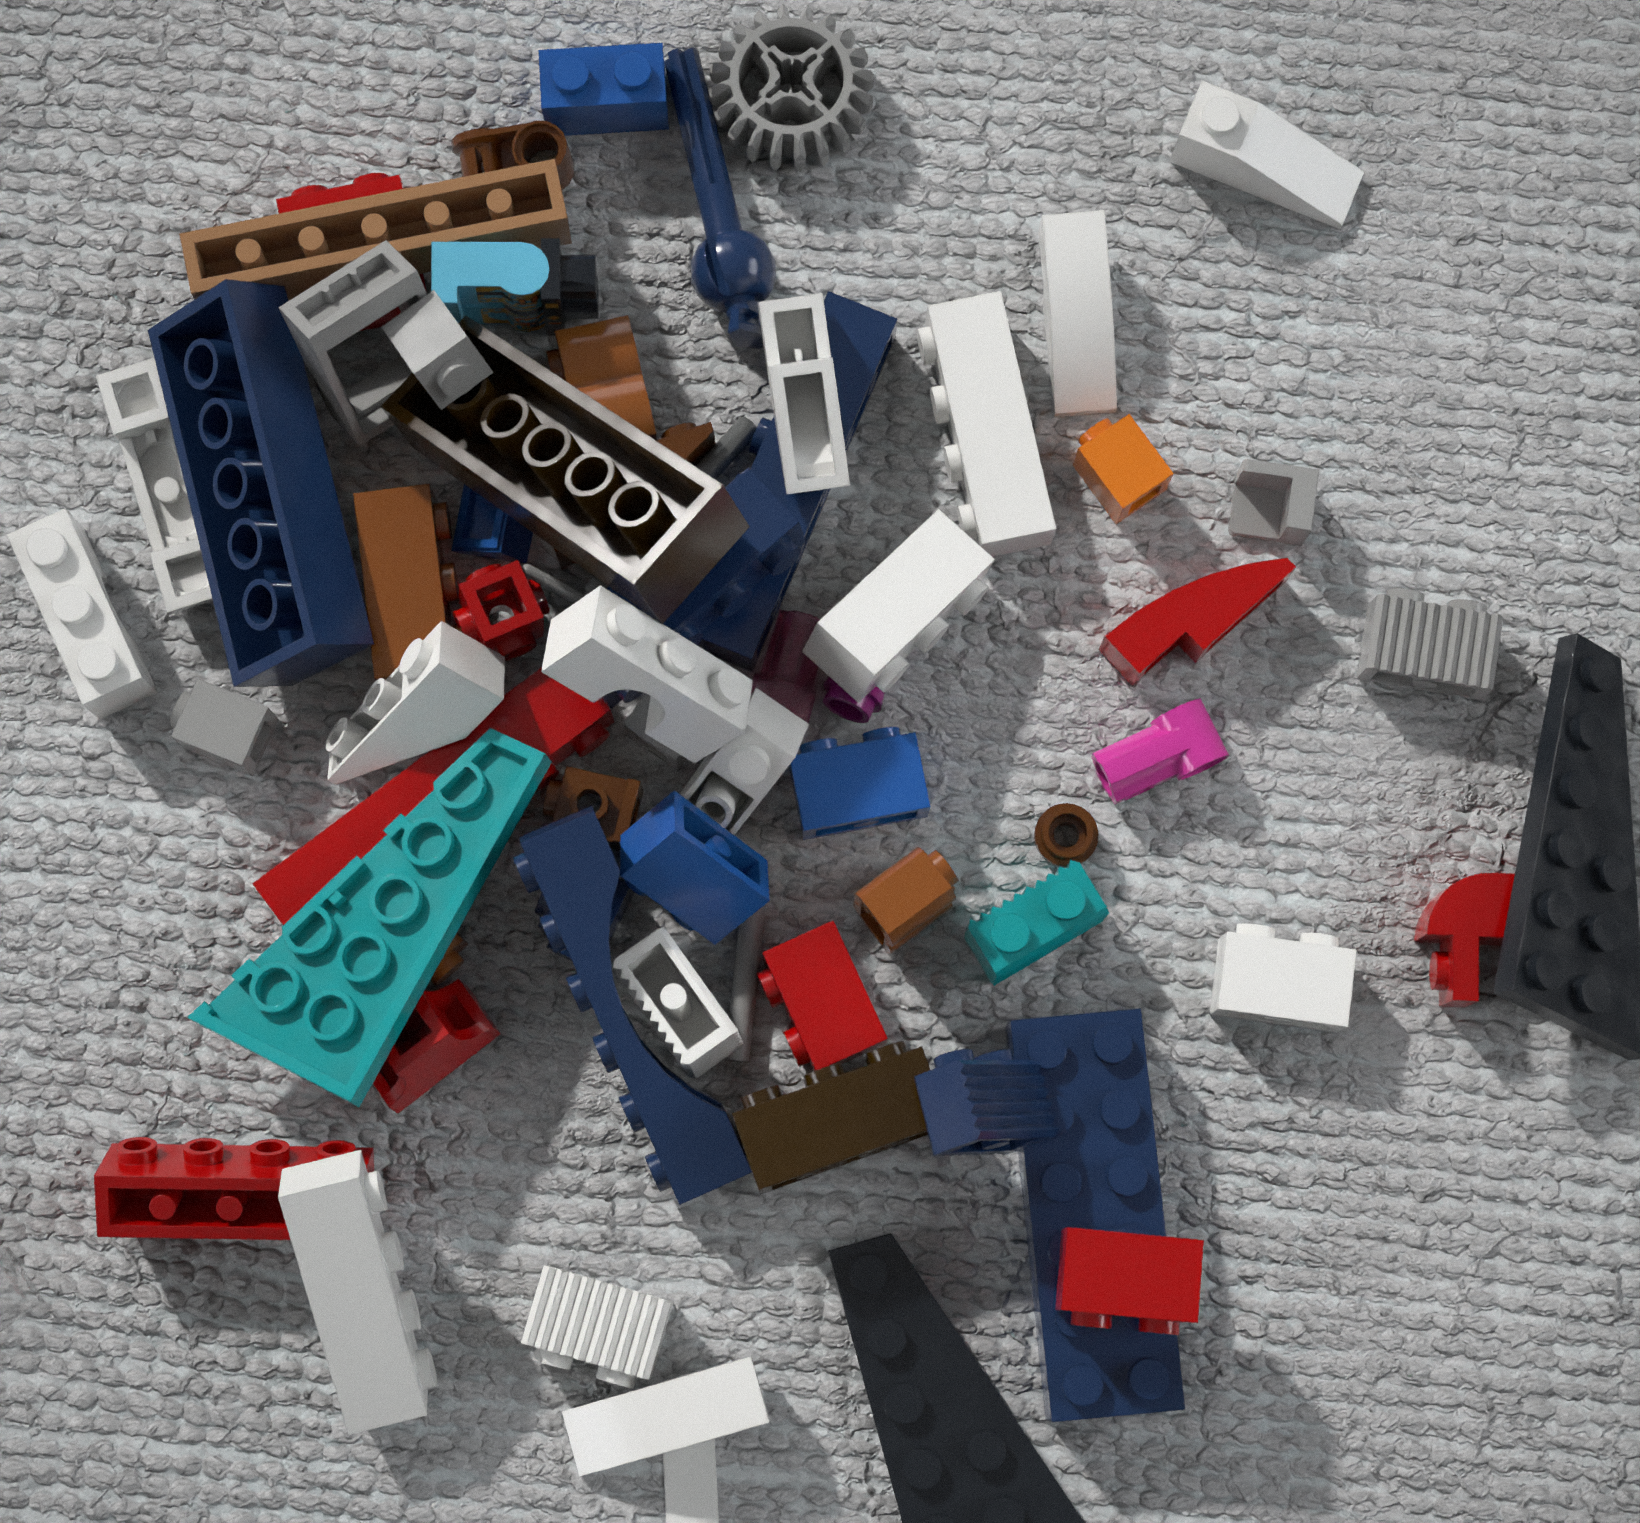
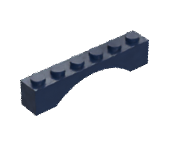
(687, 1127)

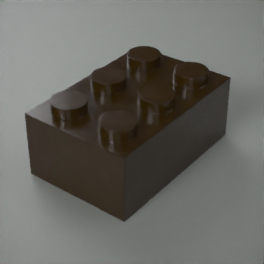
(833, 1117)

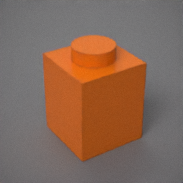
(1121, 467)

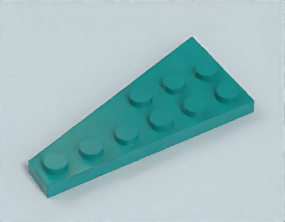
(370, 940)

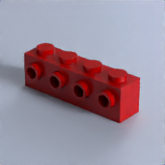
(200, 1187)

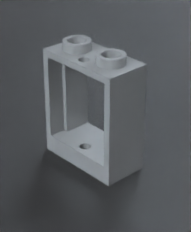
(340, 309)

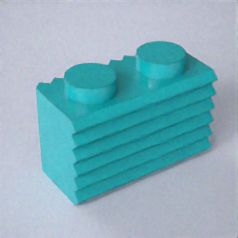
(1035, 922)

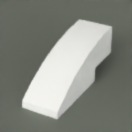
(1078, 313)
(804, 393)
(666, 1416)

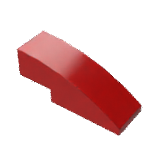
(1192, 616)

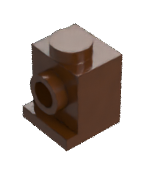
(619, 800)

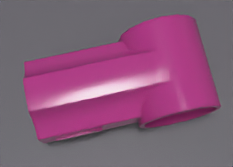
(1174, 746)

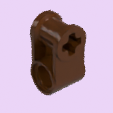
(512, 147)

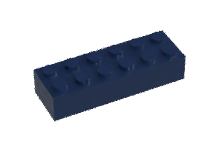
(259, 486)
(1094, 1177)

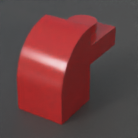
(1461, 920)

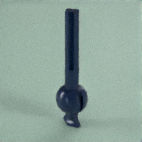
(732, 265)

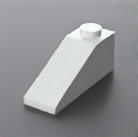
(1264, 156)

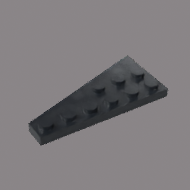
(1574, 892)
(937, 1415)

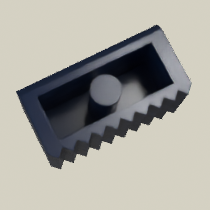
(984, 1103)

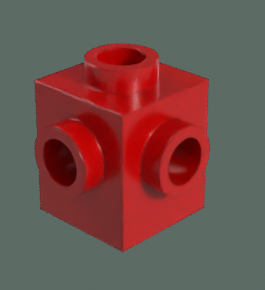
(505, 590)

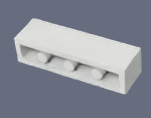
(987, 423)
(355, 1290)

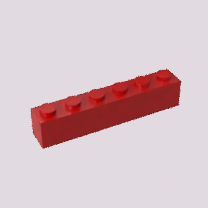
(533, 712)

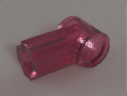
(786, 670)

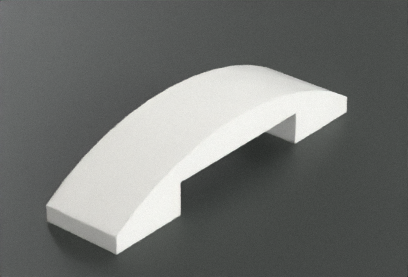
(147, 442)

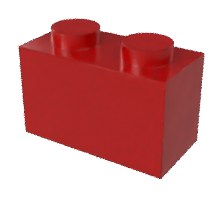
(822, 998)
(1129, 1277)

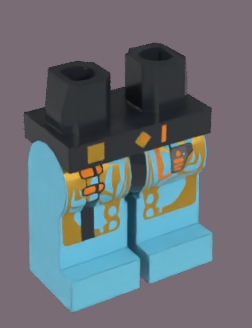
(515, 283)

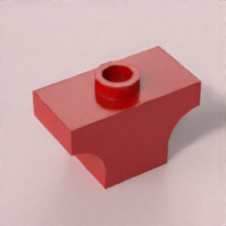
(436, 1040)

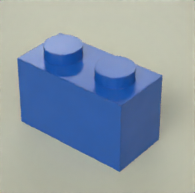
(604, 88)
(859, 783)
(693, 868)

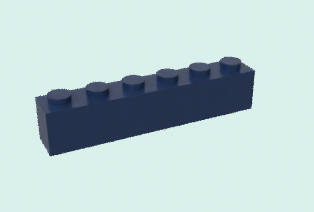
(859, 347)

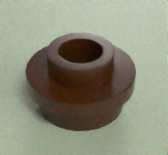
(1074, 817)

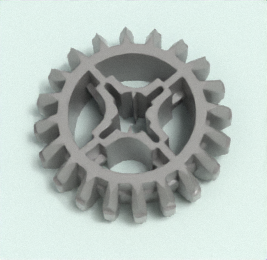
(820, 54)

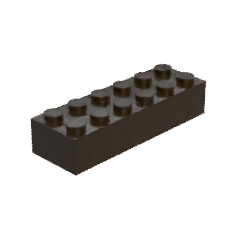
(575, 475)

